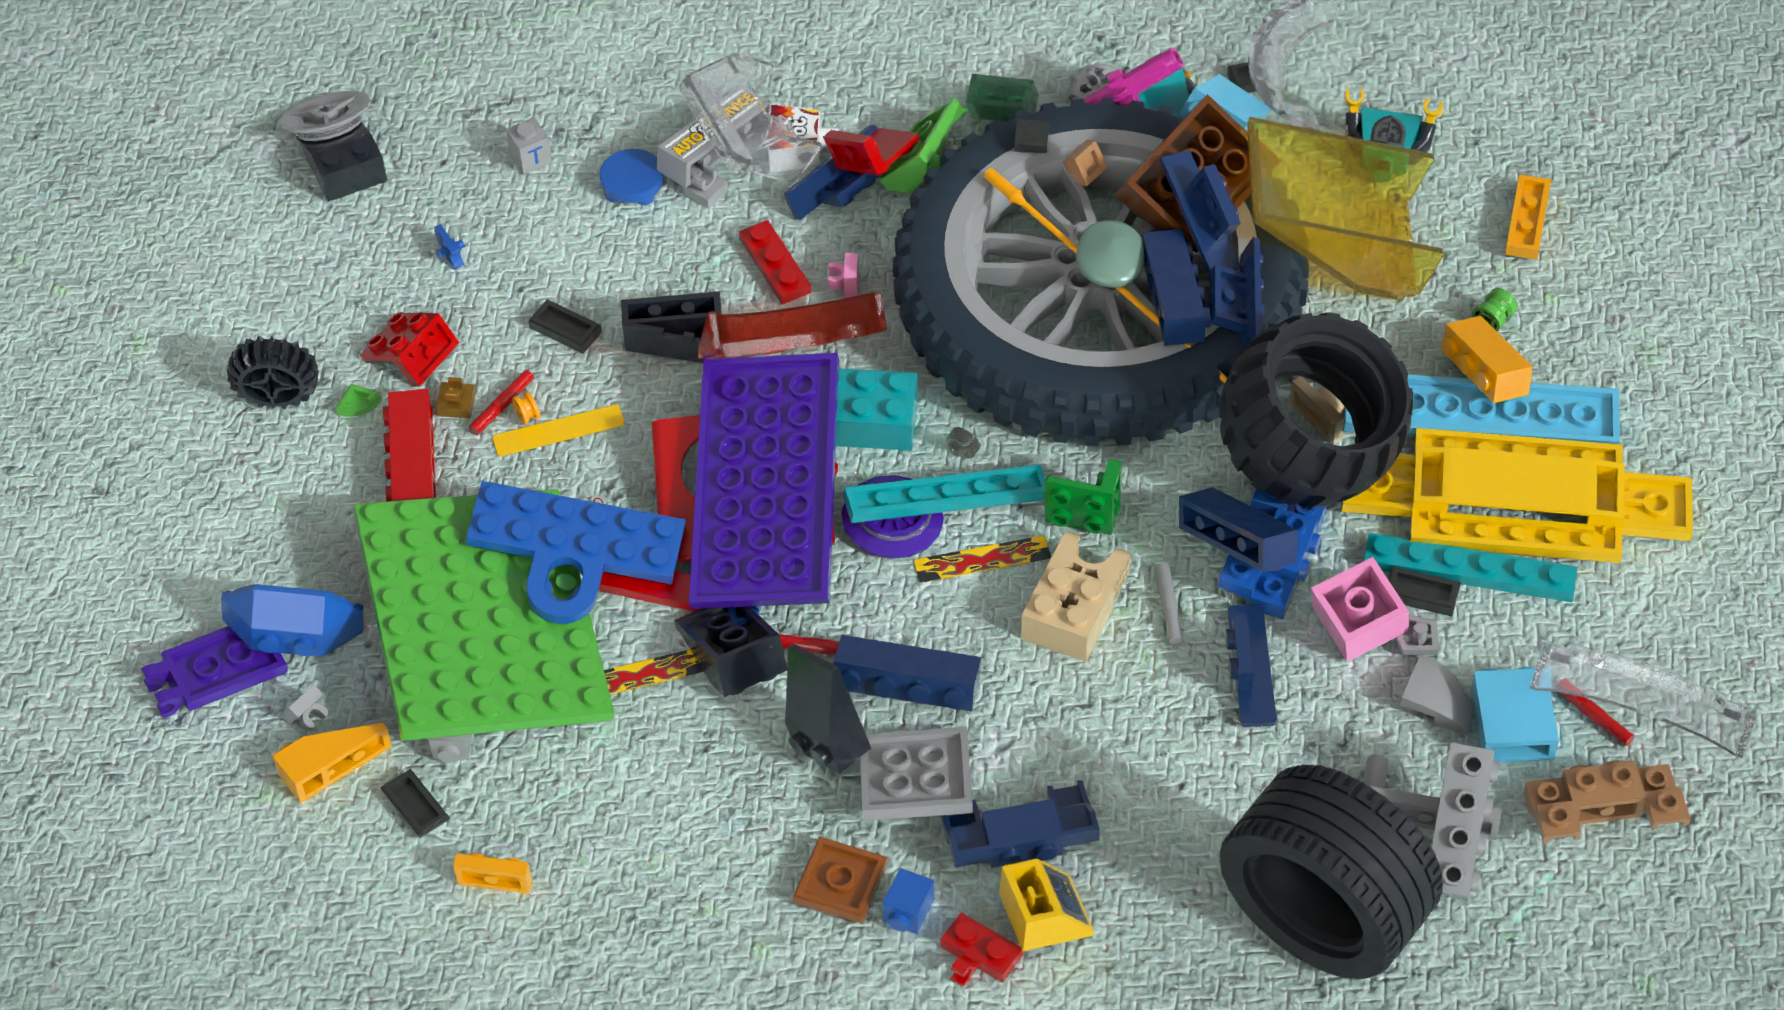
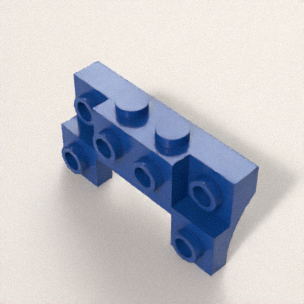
(1276, 588)

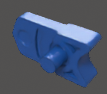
(450, 247)

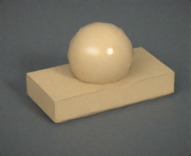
(1319, 408)

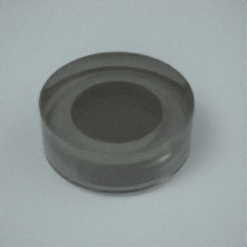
(963, 442)

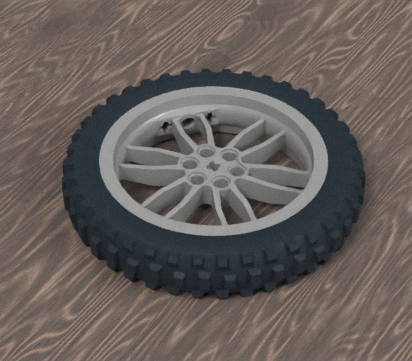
(1038, 380)

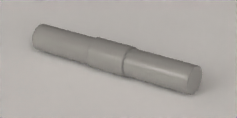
(1169, 604)

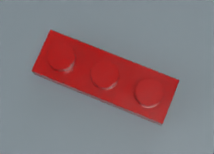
(775, 262)

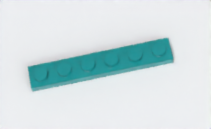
(944, 493)
(1475, 567)

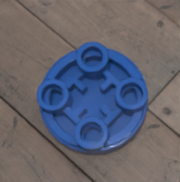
(631, 177)

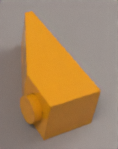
(326, 757)

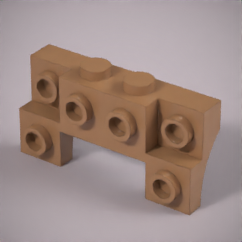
(1602, 795)

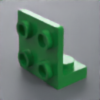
(1085, 504)

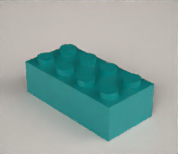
(876, 409)

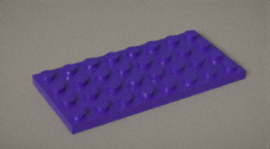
(765, 481)

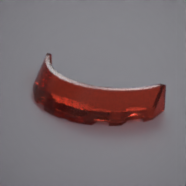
(791, 327)

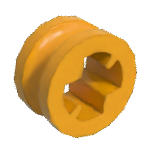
(526, 407)

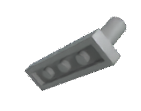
(1419, 808)

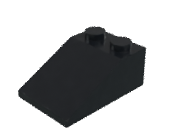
(345, 162)
(733, 654)
(821, 712)

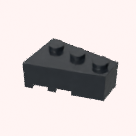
(668, 324)

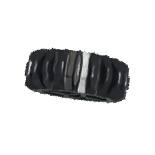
(272, 372)

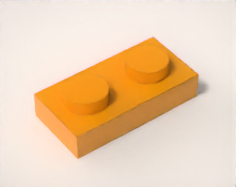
(492, 873)

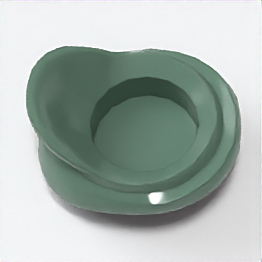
(1110, 254)

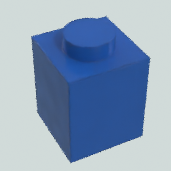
(908, 901)

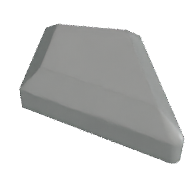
(1421, 637)

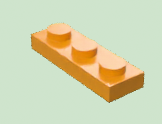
(1528, 217)

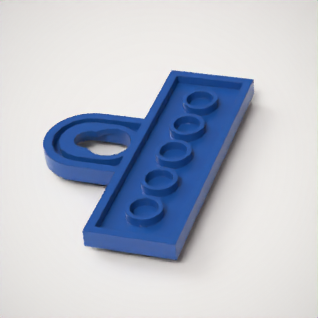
(577, 534)

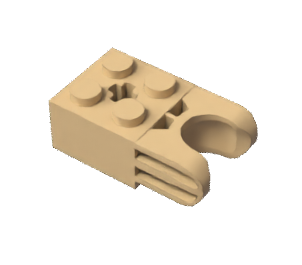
(1073, 599)

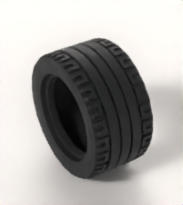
(1331, 871)

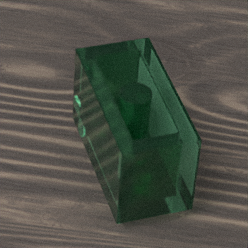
(1000, 97)

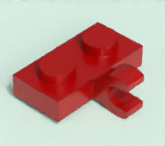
(979, 948)

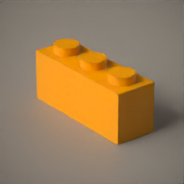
(1487, 359)

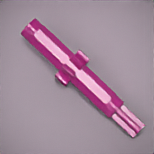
(1127, 86)

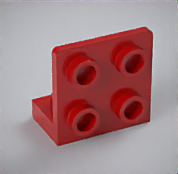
(870, 152)
(414, 343)

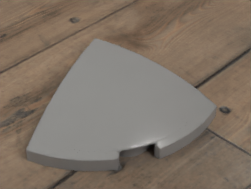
(1437, 692)

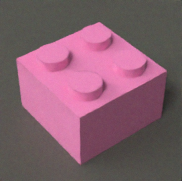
(1360, 609)

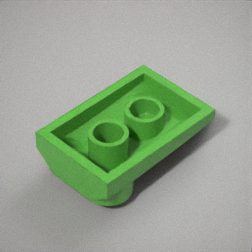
(908, 170)

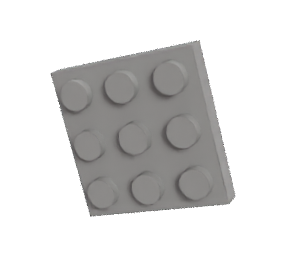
(916, 774)

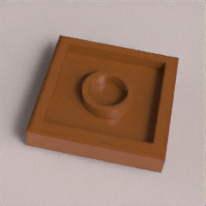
(840, 880)

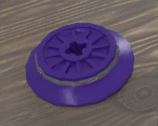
(893, 536)

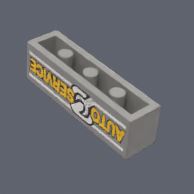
(688, 152)

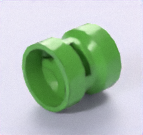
(1497, 308)

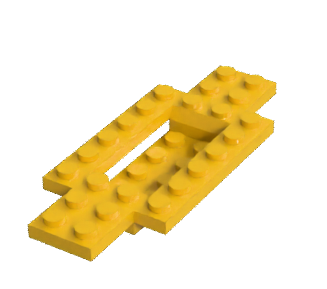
(1527, 477)

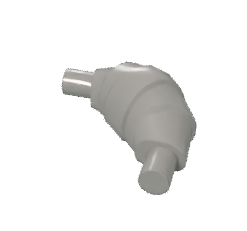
(1090, 80)

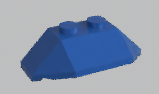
(291, 619)

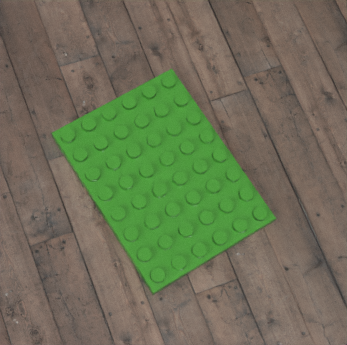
(460, 629)

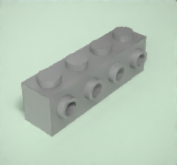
(1461, 815)

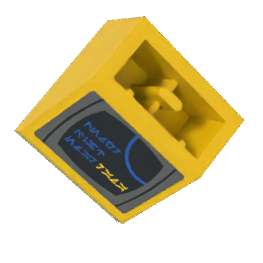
(1042, 905)

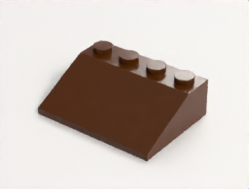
(1212, 139)

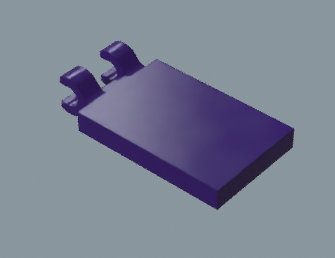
(209, 671)

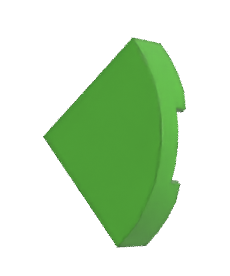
(358, 401)

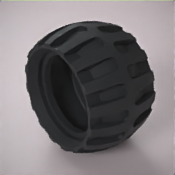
(1350, 365)

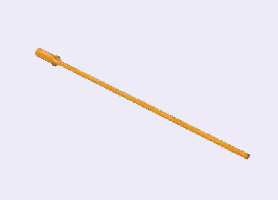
(1015, 196)

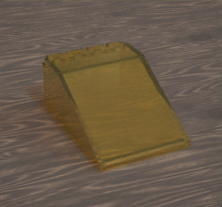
(1342, 205)

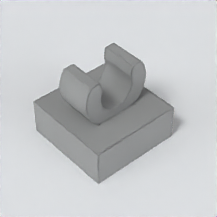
(707, 188)
(305, 705)

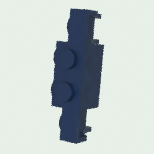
(1023, 830)

